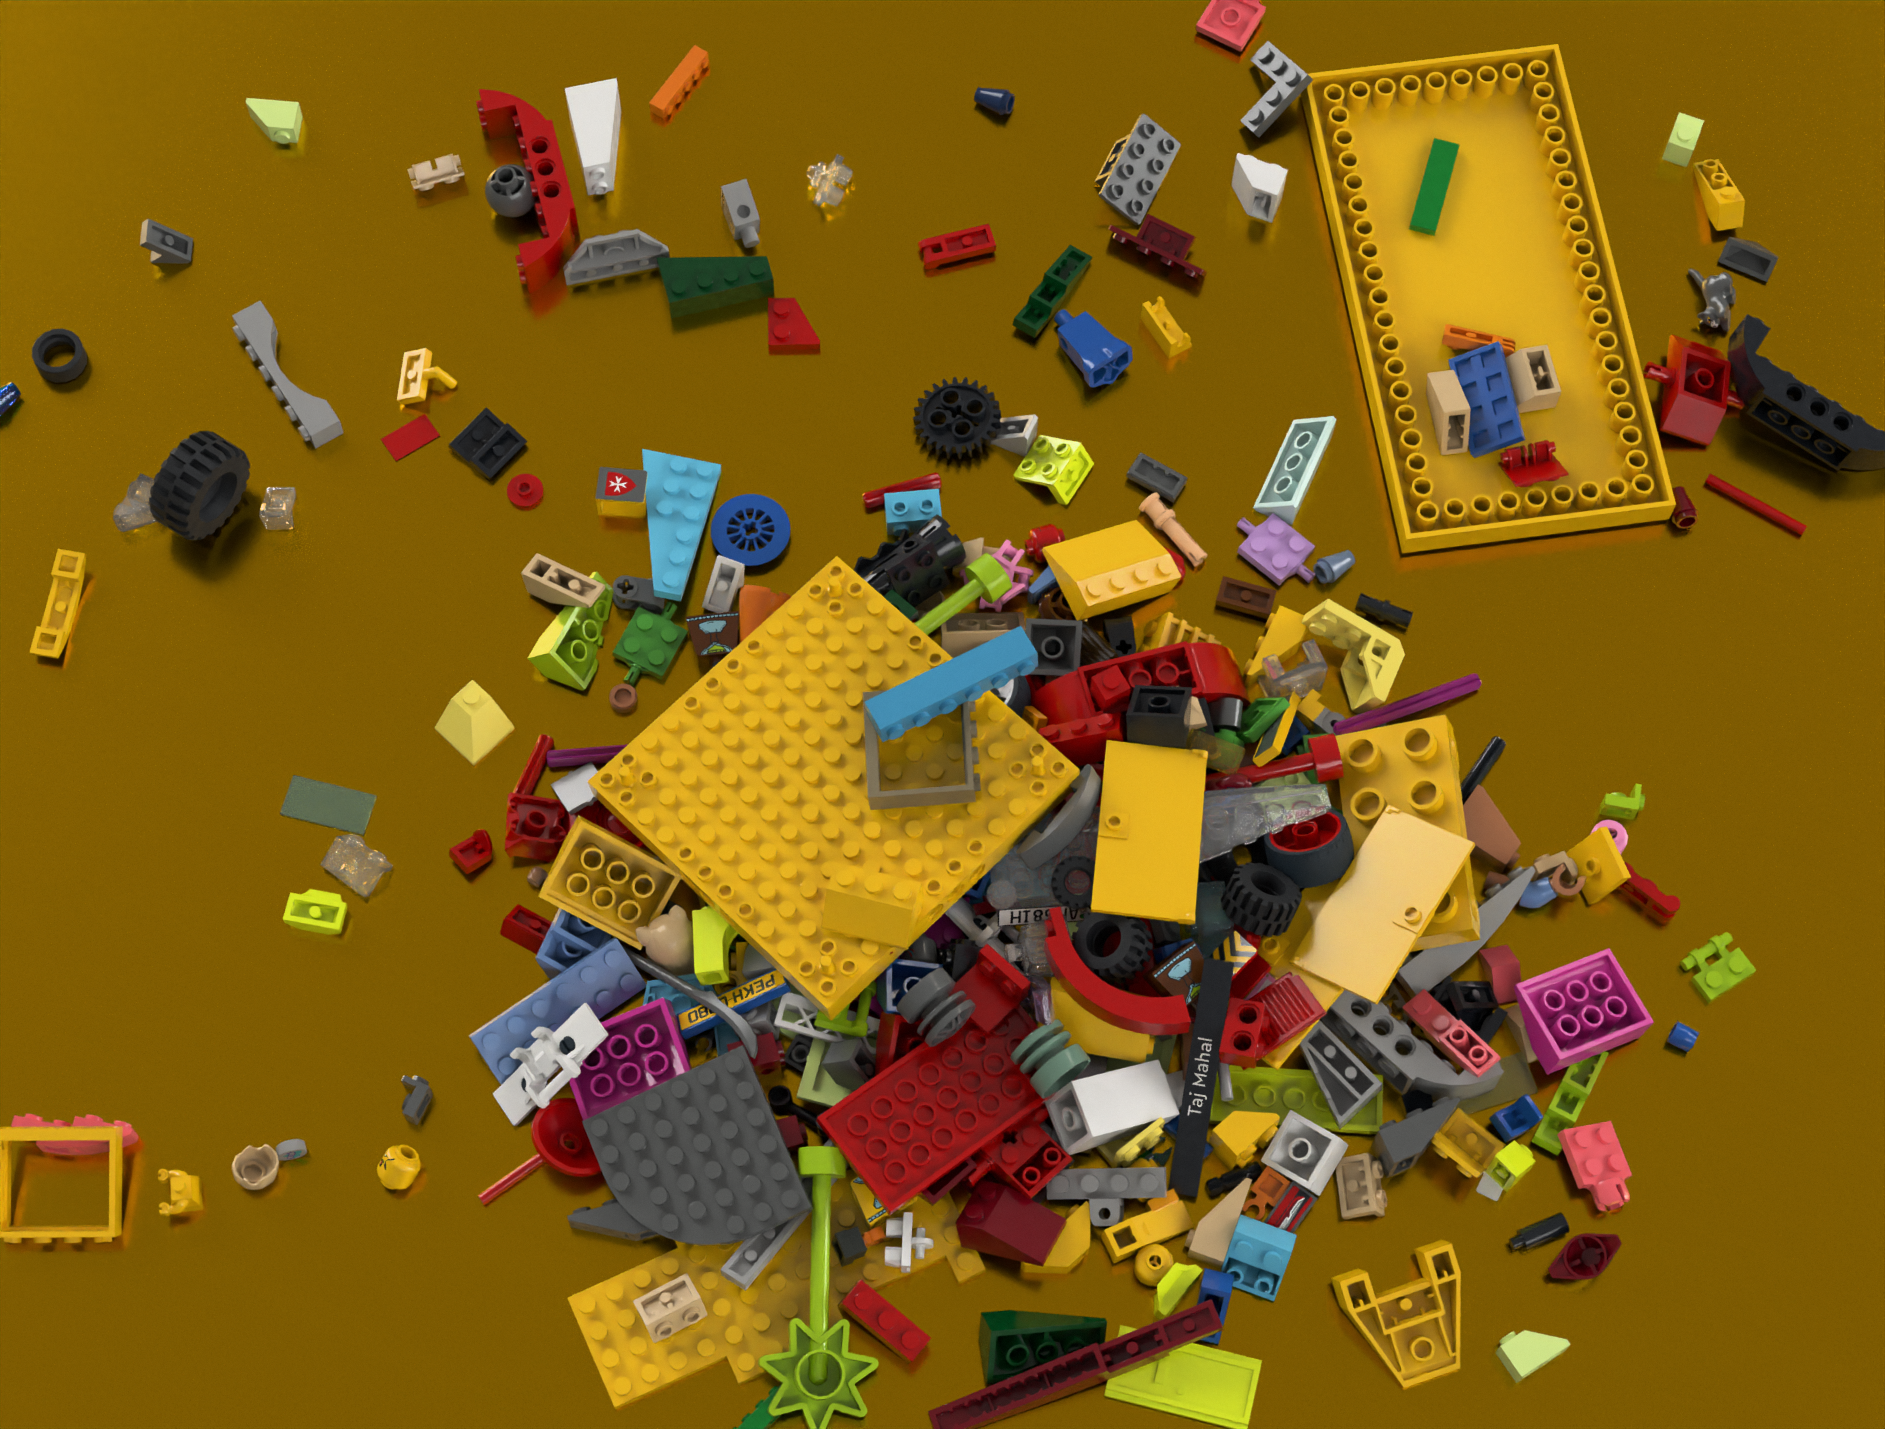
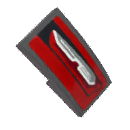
(1291, 1208)

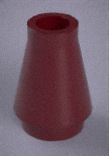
(1685, 512)

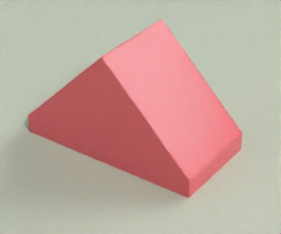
(1502, 971)

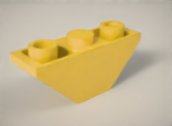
(1071, 1245)

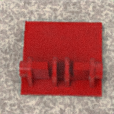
(1531, 467)

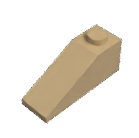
(559, 583)
(1215, 1230)

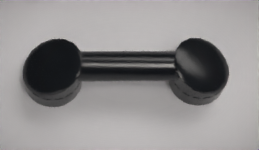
(782, 1103)

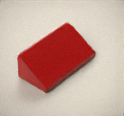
(525, 928)

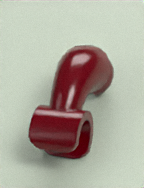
(1233, 780)

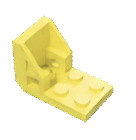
(1380, 652)

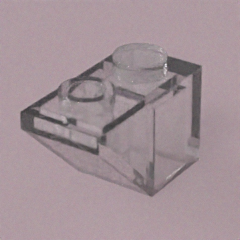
(135, 507)

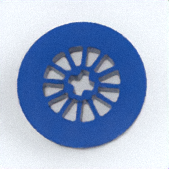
(757, 505)

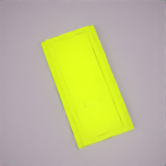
(1193, 1384)

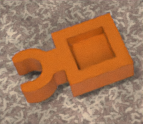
(1269, 1189)

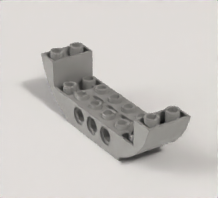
(1400, 1055)

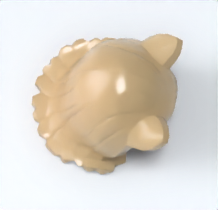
(670, 941)

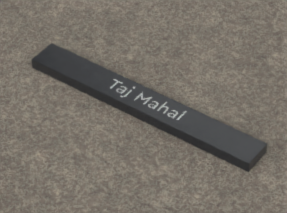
(1201, 1076)

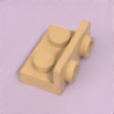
(1360, 1186)
(670, 1308)

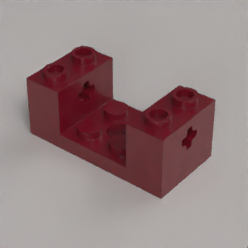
(767, 1067)

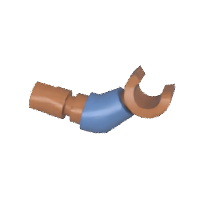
(1542, 890)

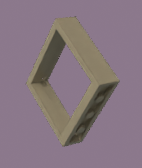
(921, 796)

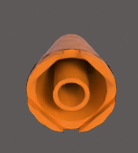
(755, 606)

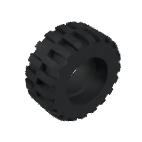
(199, 485)

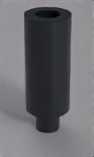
(1540, 1232)

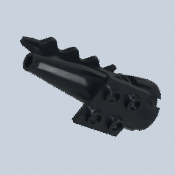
(915, 563)

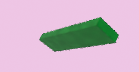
(1434, 187)

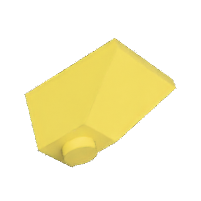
(473, 723)

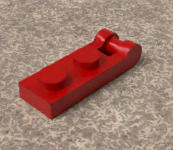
(957, 245)
(1649, 896)

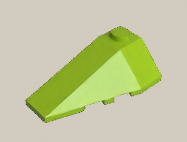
(572, 640)

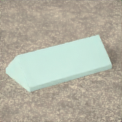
(1295, 467)

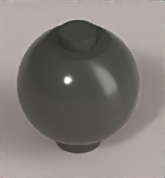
(510, 191)

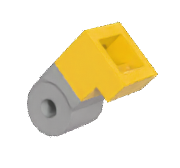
(1315, 715)

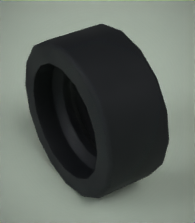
(51, 339)

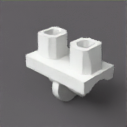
(902, 1229)

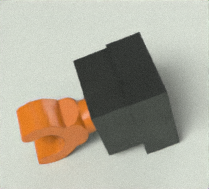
(852, 1245)

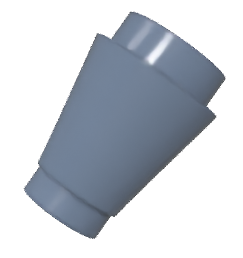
(1333, 566)

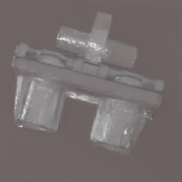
(827, 191)

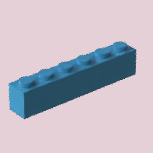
(952, 684)

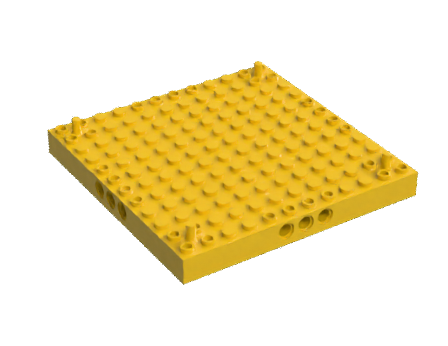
(765, 783)

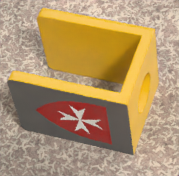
(621, 492)

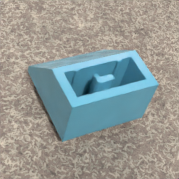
(1258, 1257)

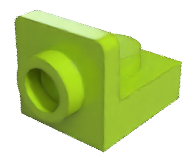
(1622, 806)

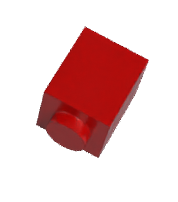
(1110, 689)

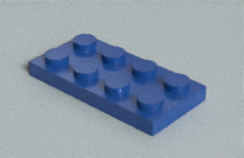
(1490, 395)

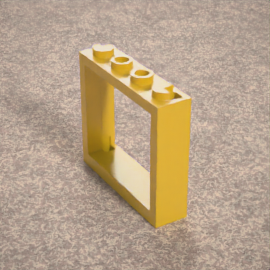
(71, 1233)

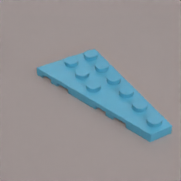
(677, 508)

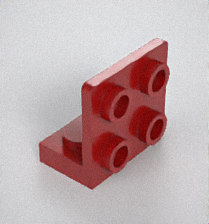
(993, 988)

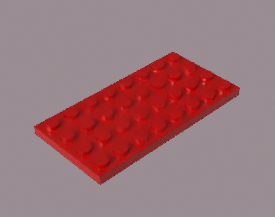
(934, 1109)

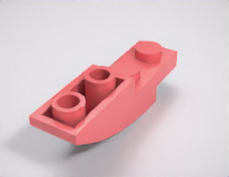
(1450, 1035)
(76, 1147)

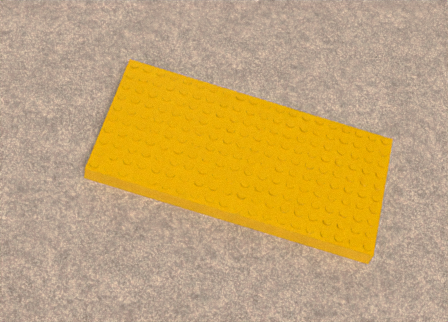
(1511, 258)

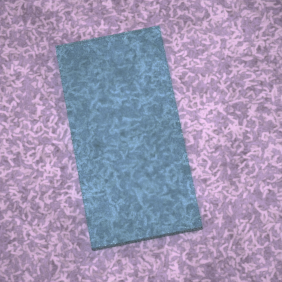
(328, 804)
(1512, 1085)

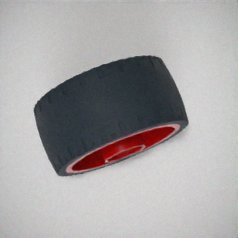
(1312, 850)

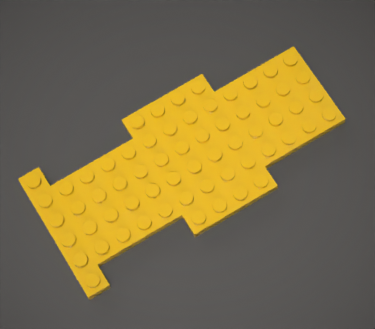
(752, 1321)

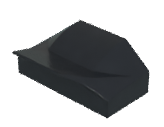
(1472, 1001)

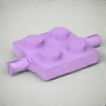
(1276, 549)

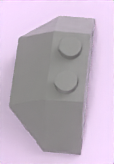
(613, 256)

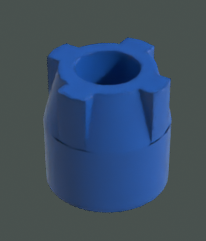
(1682, 1036)

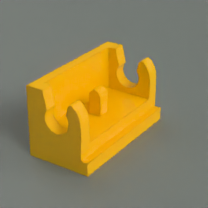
(1164, 328)

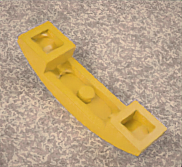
(61, 604)

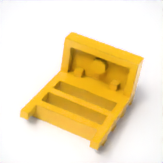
(1168, 631)

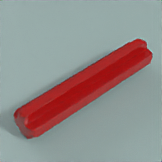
(926, 482)
(534, 765)

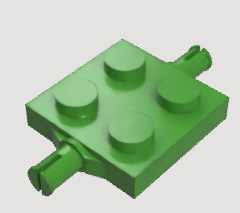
(650, 643)

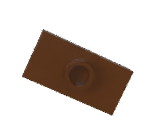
(1245, 597)

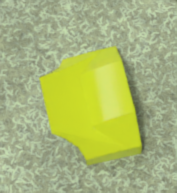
(316, 912)
(1174, 1288)

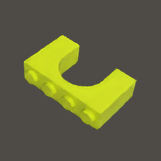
(711, 946)

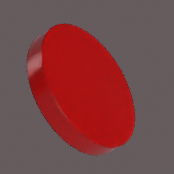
(525, 491)

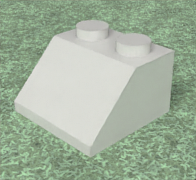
(1304, 1152)

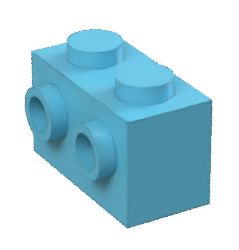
(910, 509)

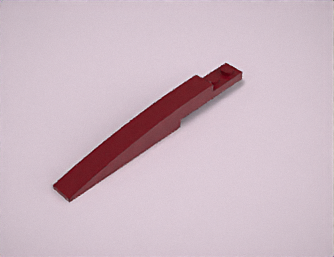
(1079, 1370)

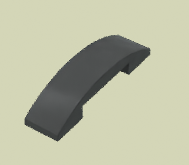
(1067, 824)

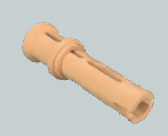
(1166, 521)

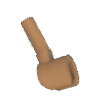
(537, 876)

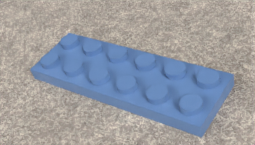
(599, 979)

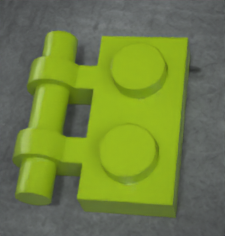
(1723, 974)

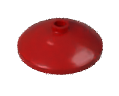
(559, 1128)

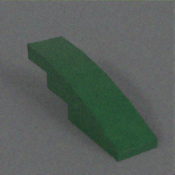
(1052, 291)

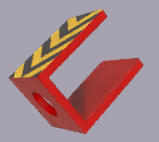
(1248, 966)

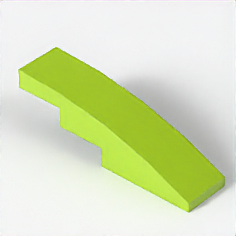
(1568, 1101)

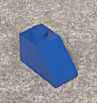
(1218, 1287)

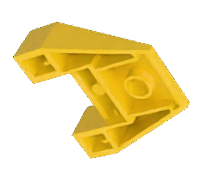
(1412, 1324)

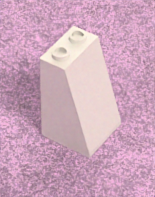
(596, 127)
(1111, 1106)

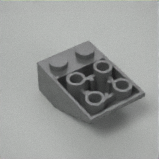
(1403, 1143)

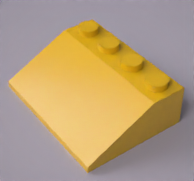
(1111, 569)
(608, 881)

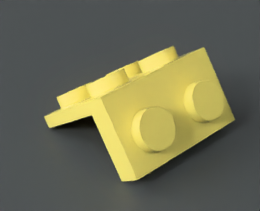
(1125, 1150)

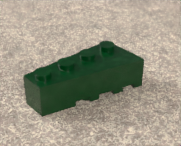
(713, 282)

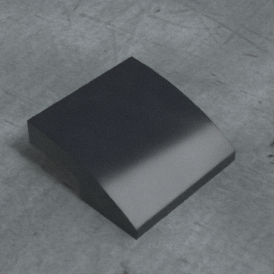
(487, 443)

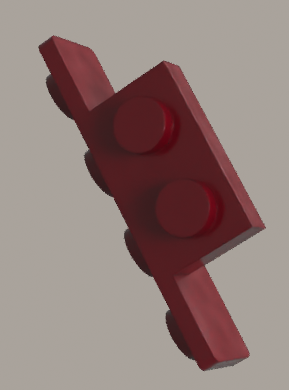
(1163, 240)

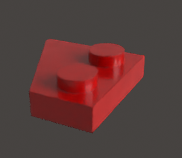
(789, 326)

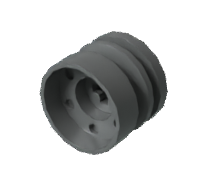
(940, 1012)

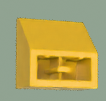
(1241, 1135)

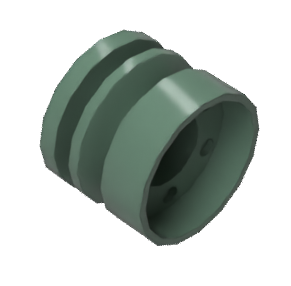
(1054, 1063)

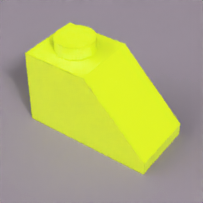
(1510, 1165)

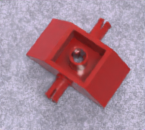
(1693, 390)
(1026, 1160)

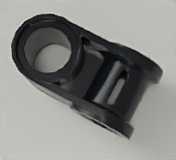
(1120, 635)

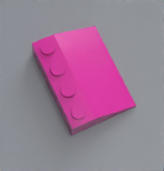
(1580, 1010)
(636, 1056)

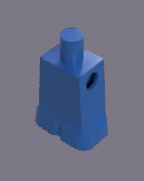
(1092, 348)

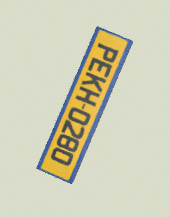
(739, 999)

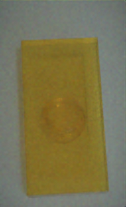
(1221, 753)

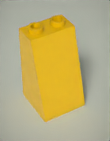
(1096, 1035)

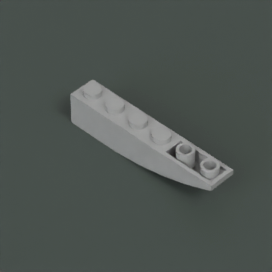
(1431, 966)

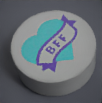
(291, 1149)

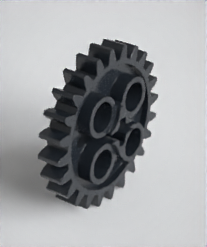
(957, 418)

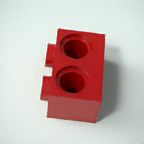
(1238, 1032)

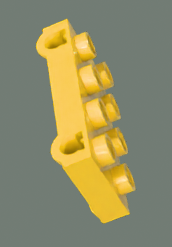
(1417, 772)

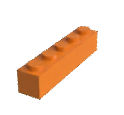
(679, 82)

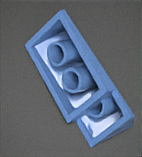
(568, 942)

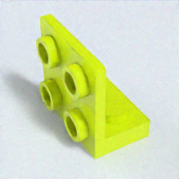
(1057, 465)

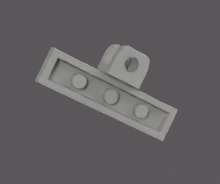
(1108, 1189)

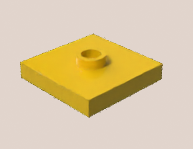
(1600, 863)

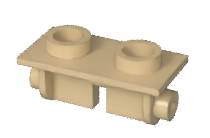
(445, 171)

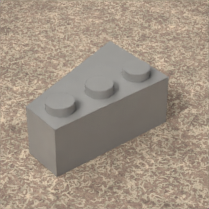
(1338, 1073)

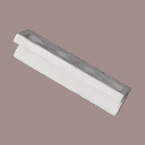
(801, 1005)

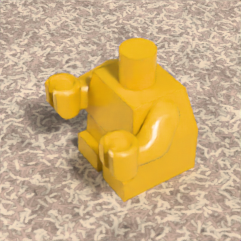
(185, 1192)

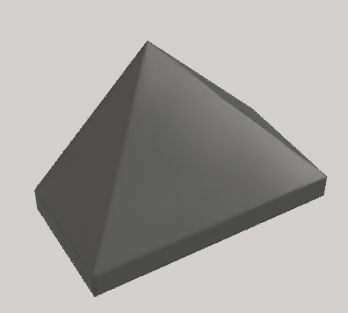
(1748, 258)

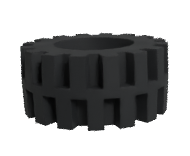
(1058, 881)

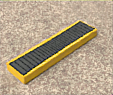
(1275, 736)

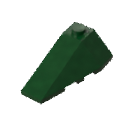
(1024, 1340)

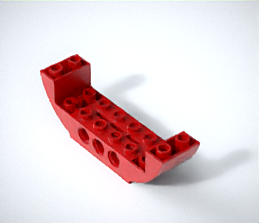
(509, 115)
(1200, 665)

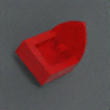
(473, 851)

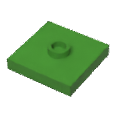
(1260, 717)

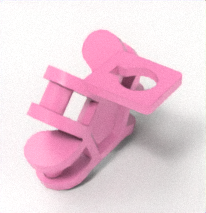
(1010, 568)

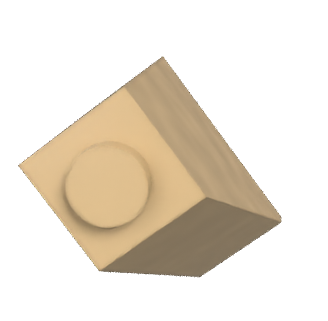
(1448, 411)

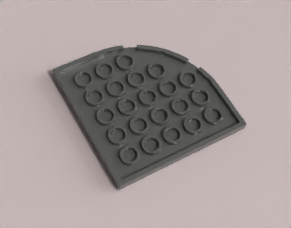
(700, 1156)

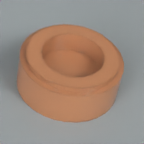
(623, 698)

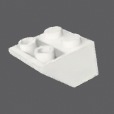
(1258, 186)

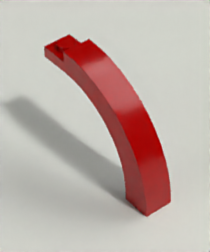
(1104, 1001)

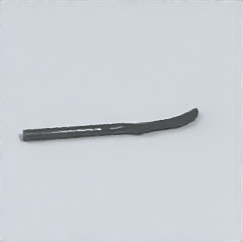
(706, 998)

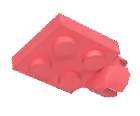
(1231, 21)
(1597, 1163)

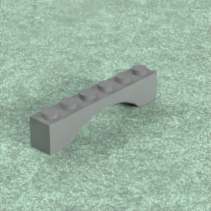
(312, 413)

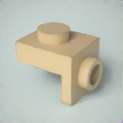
(1546, 866)

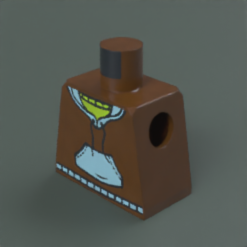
(713, 636)
(1178, 974)

